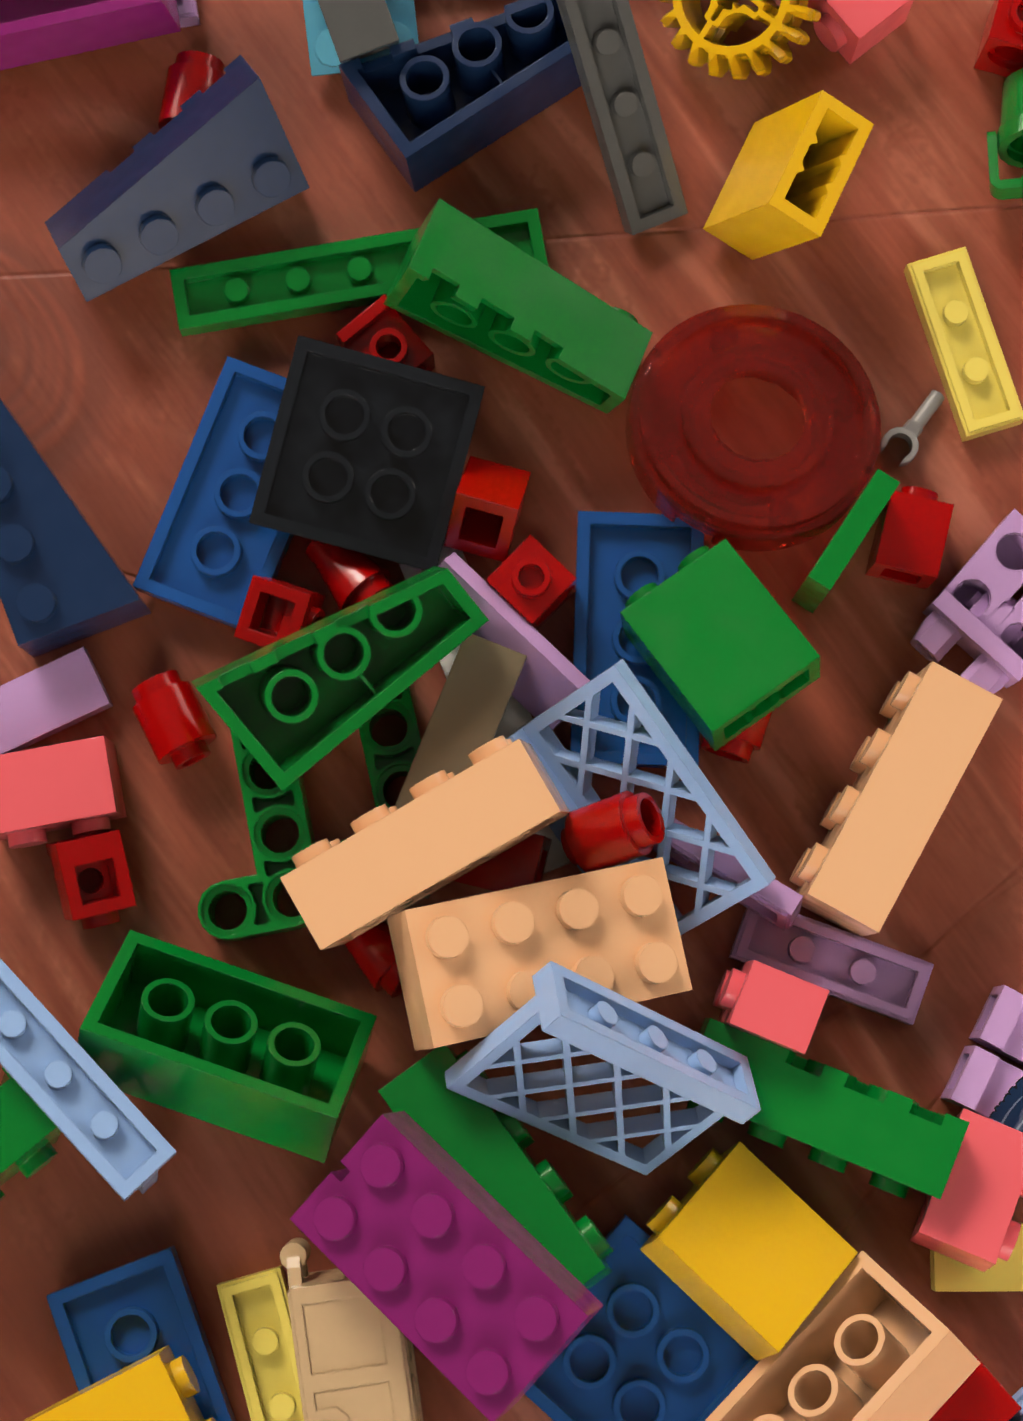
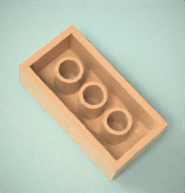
(895, 800)
(424, 844)
(475, 956)
(856, 1358)

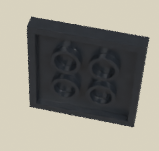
(366, 454)

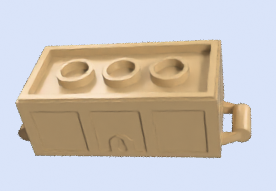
(346, 1349)

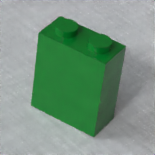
(719, 643)

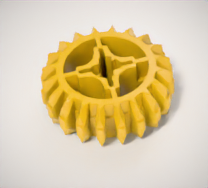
(727, 16)

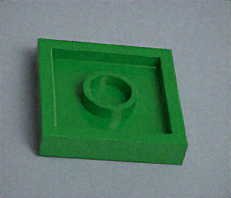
(846, 541)

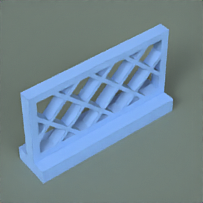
(573, 778)
(634, 1045)
(77, 1092)

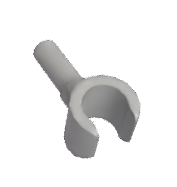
(914, 426)

